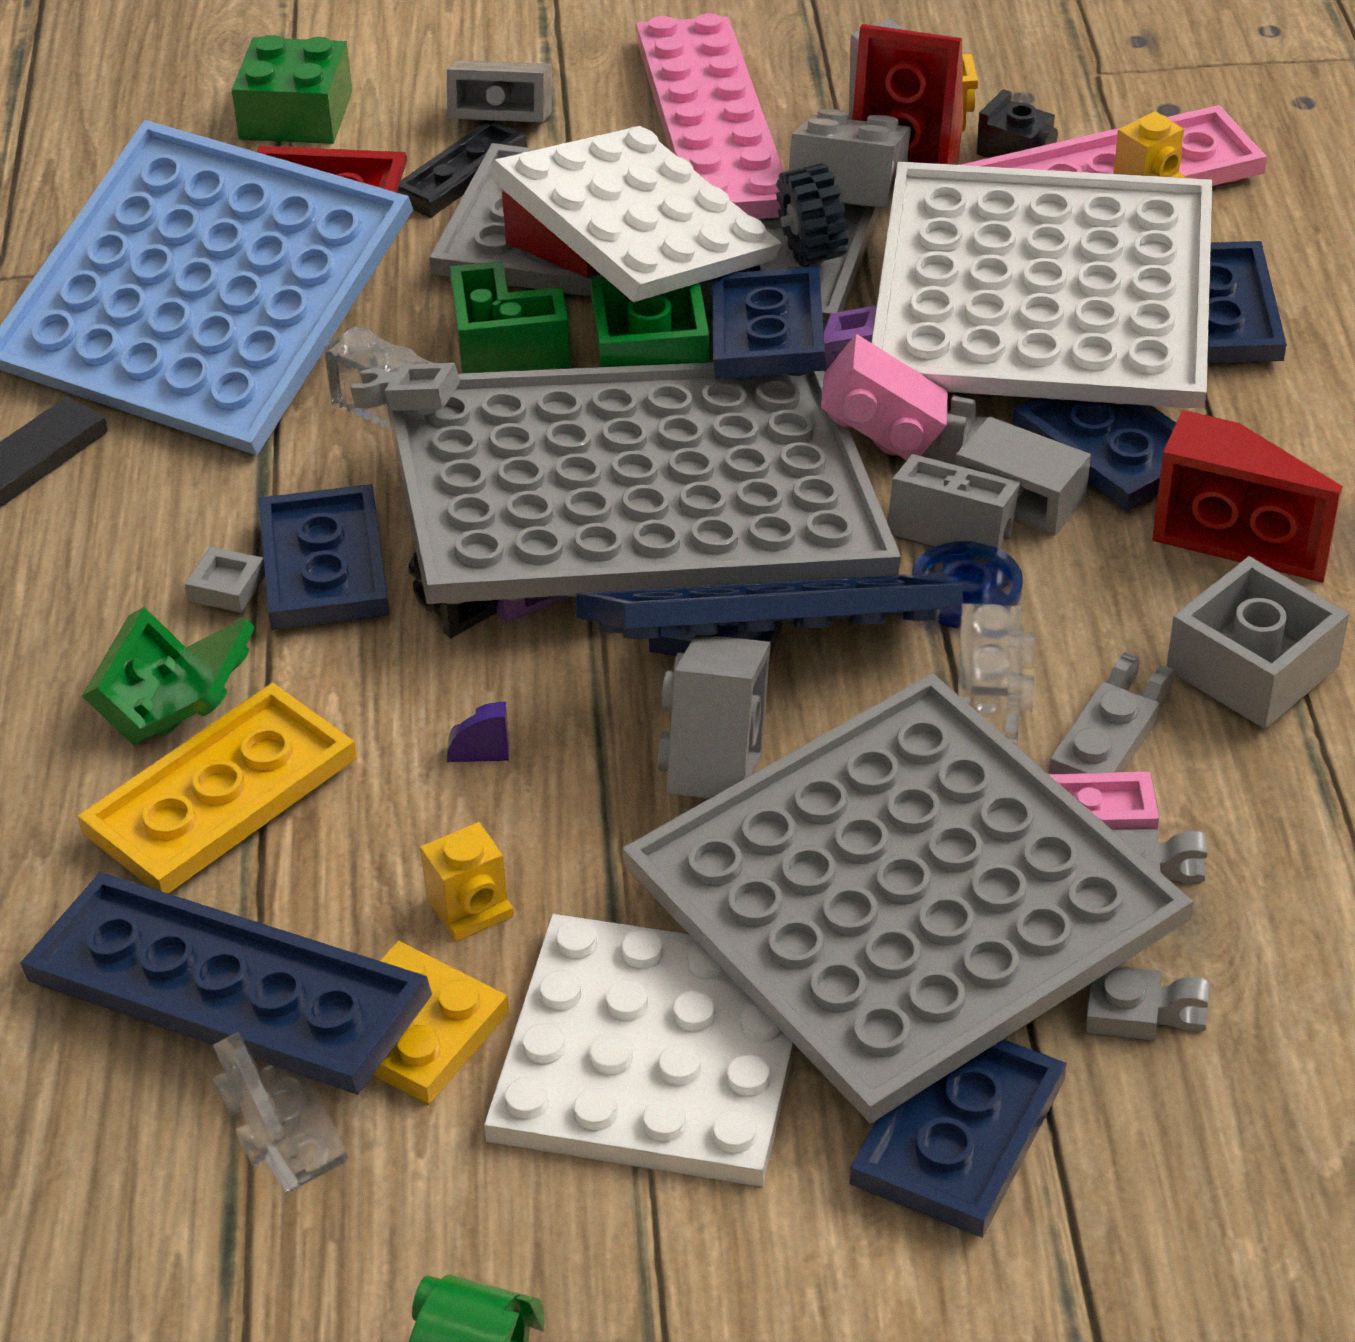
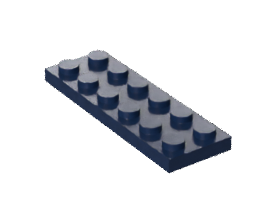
(761, 604)
(224, 974)

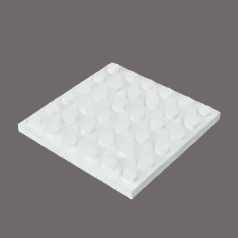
(1049, 283)

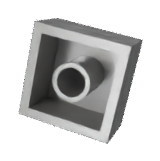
(856, 151)
(1257, 641)
(715, 714)

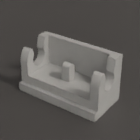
(951, 503)

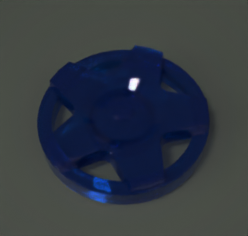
(980, 581)

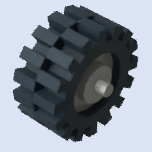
(812, 214)

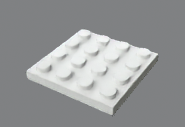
(635, 212)
(641, 1057)

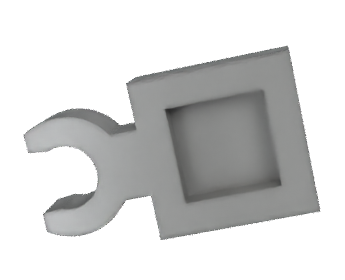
(413, 387)

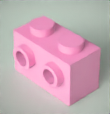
(884, 399)

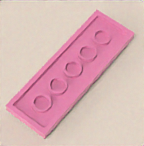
(1210, 150)

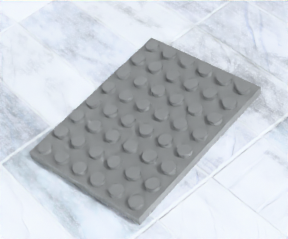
(634, 484)

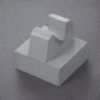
(960, 427)

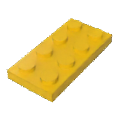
(217, 788)

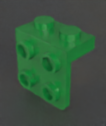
(157, 682)

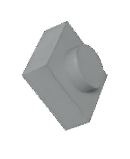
(225, 579)

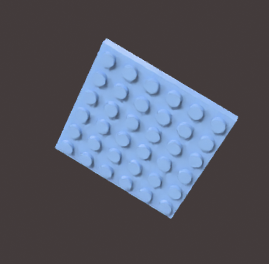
(200, 285)

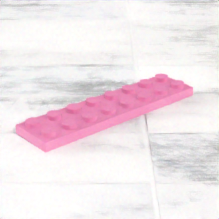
(711, 108)

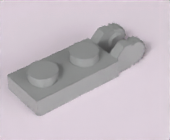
(1113, 722)

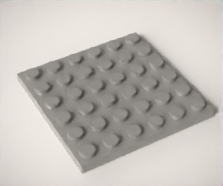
(905, 893)

